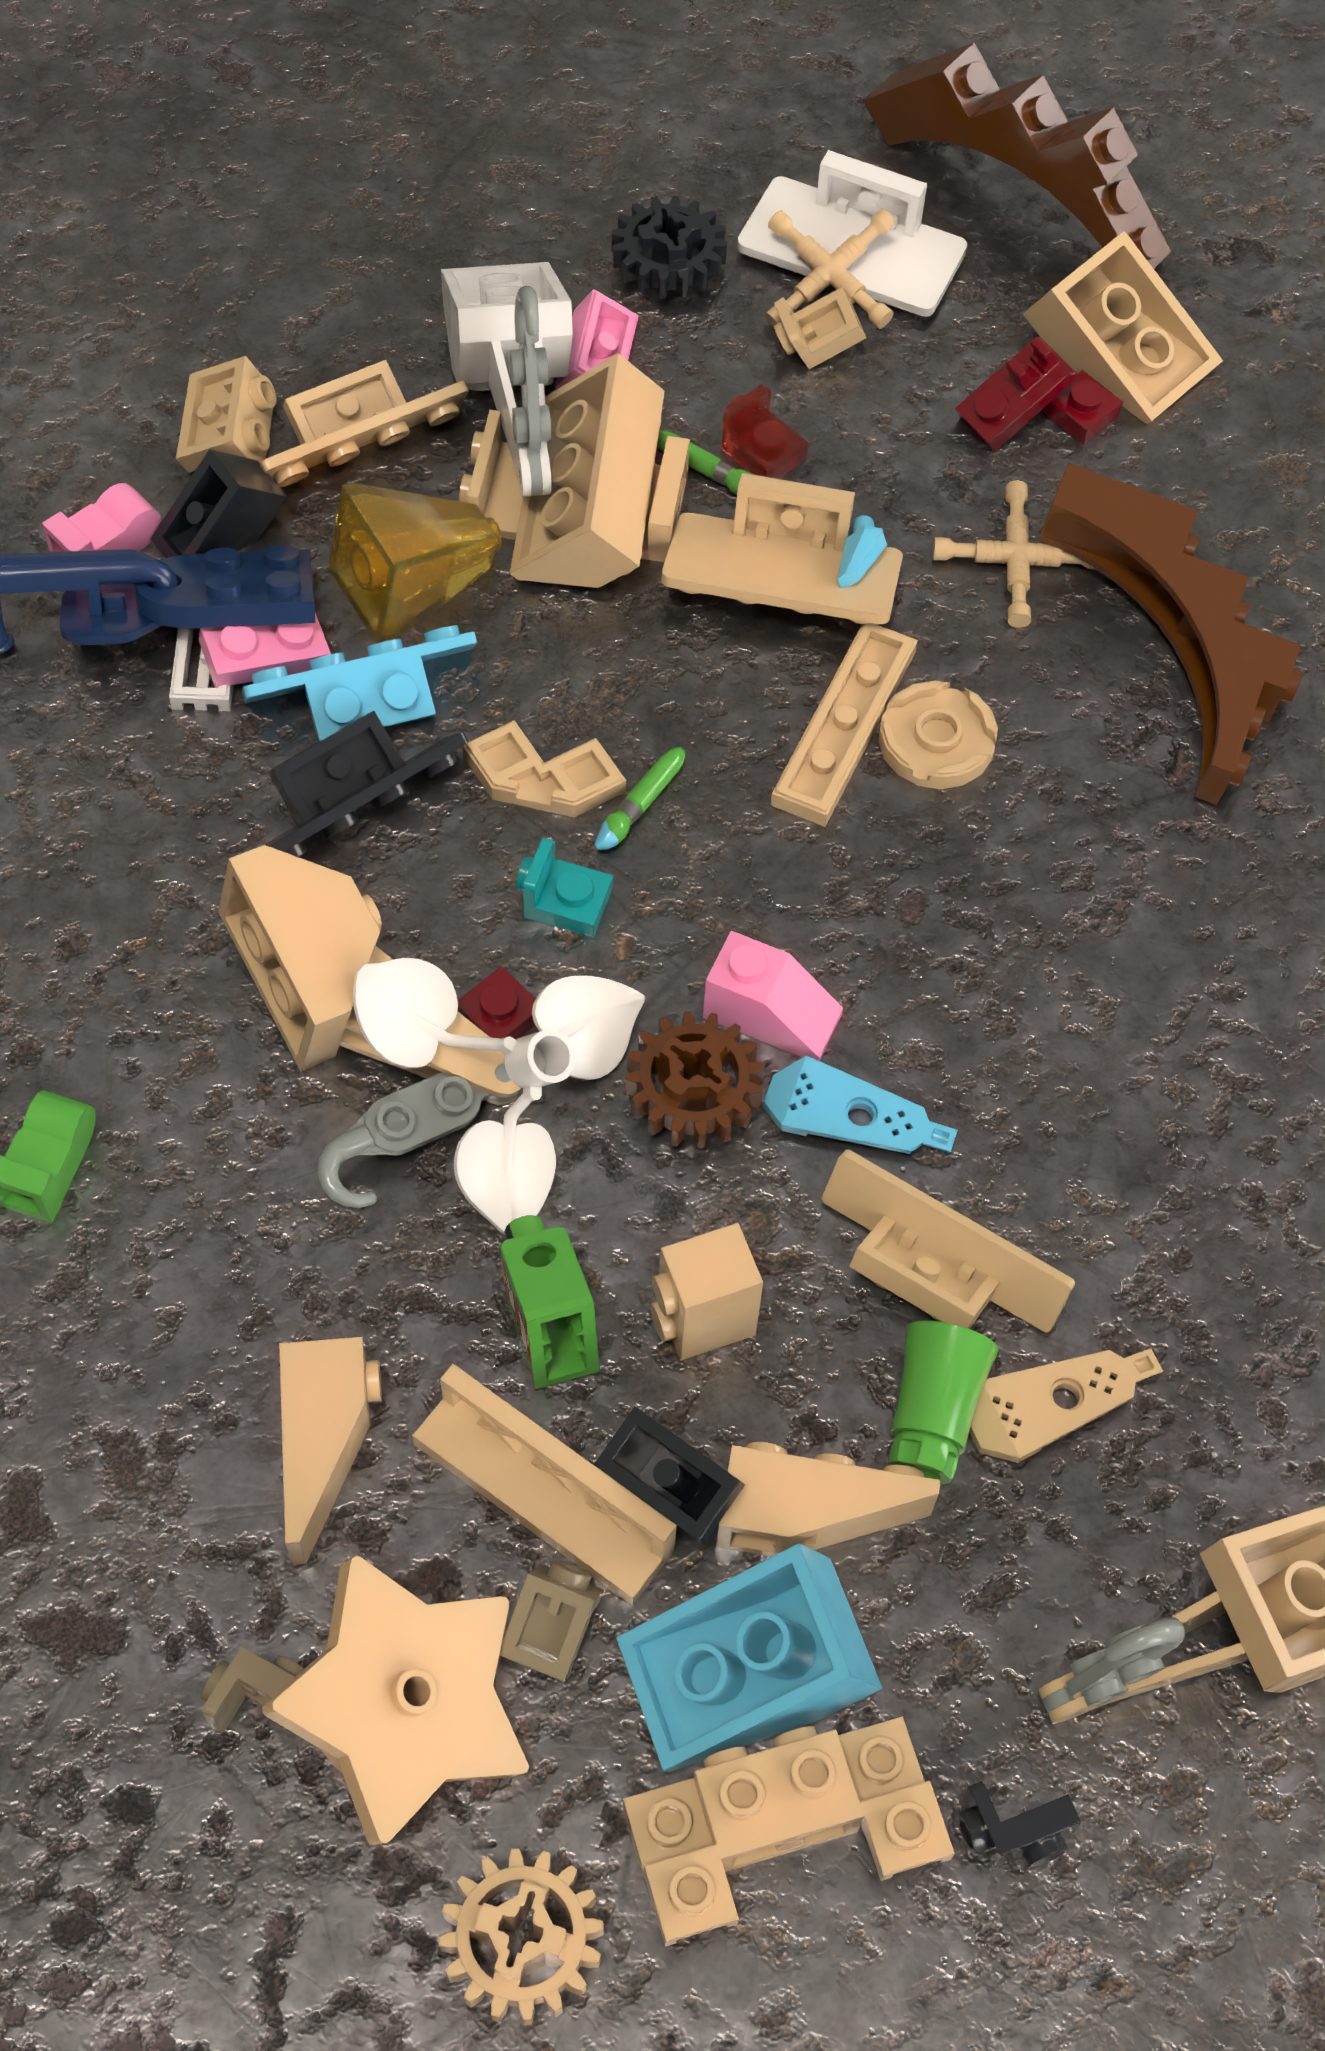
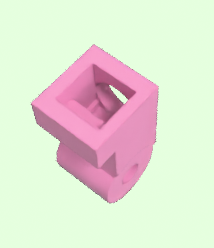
(114, 522)

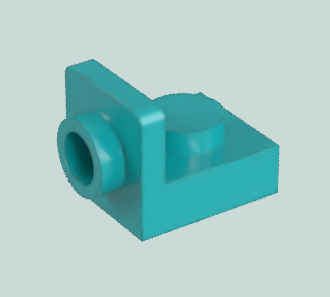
(562, 891)

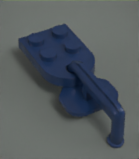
(130, 593)

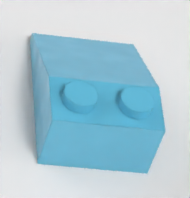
(748, 1659)

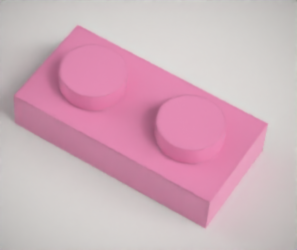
(244, 650)

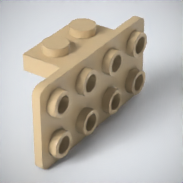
(781, 553)

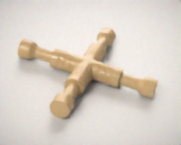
(832, 267)
(1015, 552)

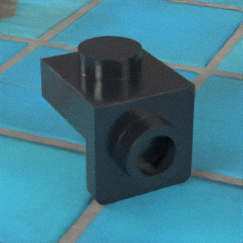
(1033, 1835)

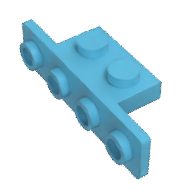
(384, 682)

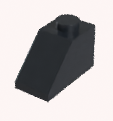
(220, 506)
(669, 1475)

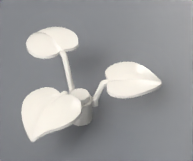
(582, 1035)

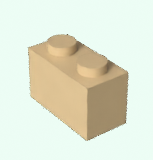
(707, 1292)

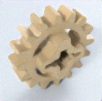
(487, 1923)

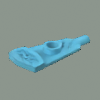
(838, 1093)

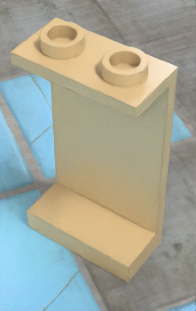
(498, 496)

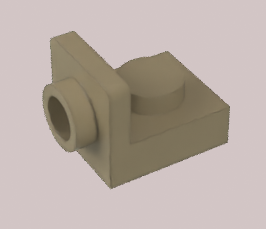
(551, 1619)

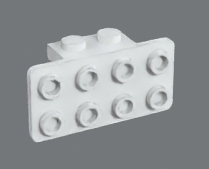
(900, 268)

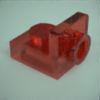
(759, 437)

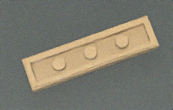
(843, 723)

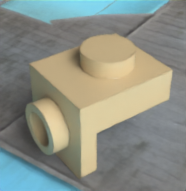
(820, 328)

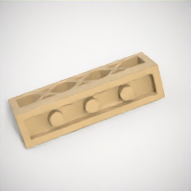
(546, 1486)

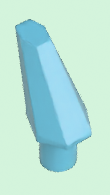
(860, 550)

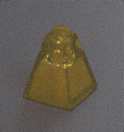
(406, 554)

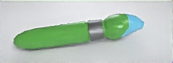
(707, 463)
(617, 825)

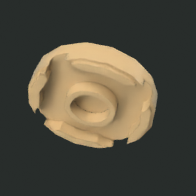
(937, 735)

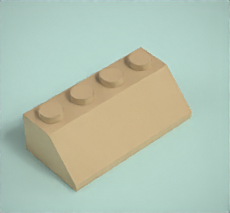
(600, 480)

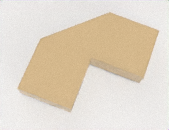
(564, 785)

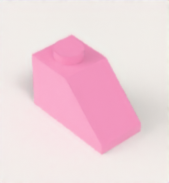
(770, 997)

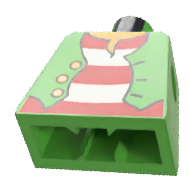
(547, 1285)

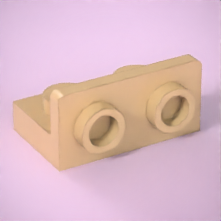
(226, 412)

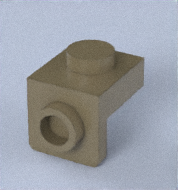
(243, 1678)

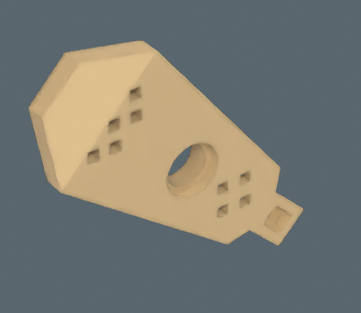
(1035, 1410)

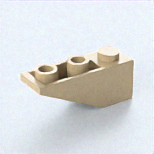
(816, 1500)

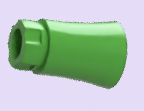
(938, 1396)

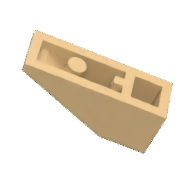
(323, 1427)

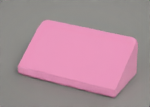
(599, 333)

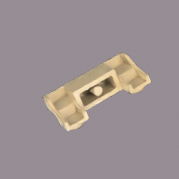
(776, 1804)

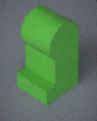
(45, 1155)

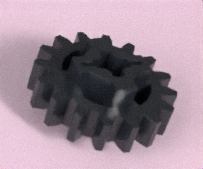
(669, 247)

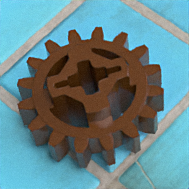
(695, 1087)

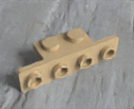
(352, 413)
(938, 1254)

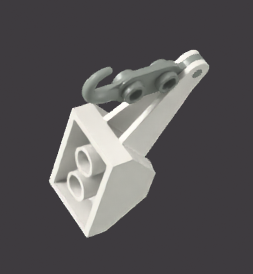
(516, 329)

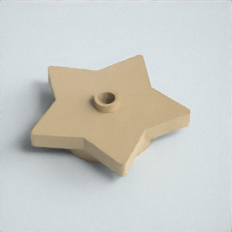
(356, 1705)

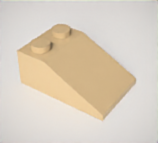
(1125, 330)

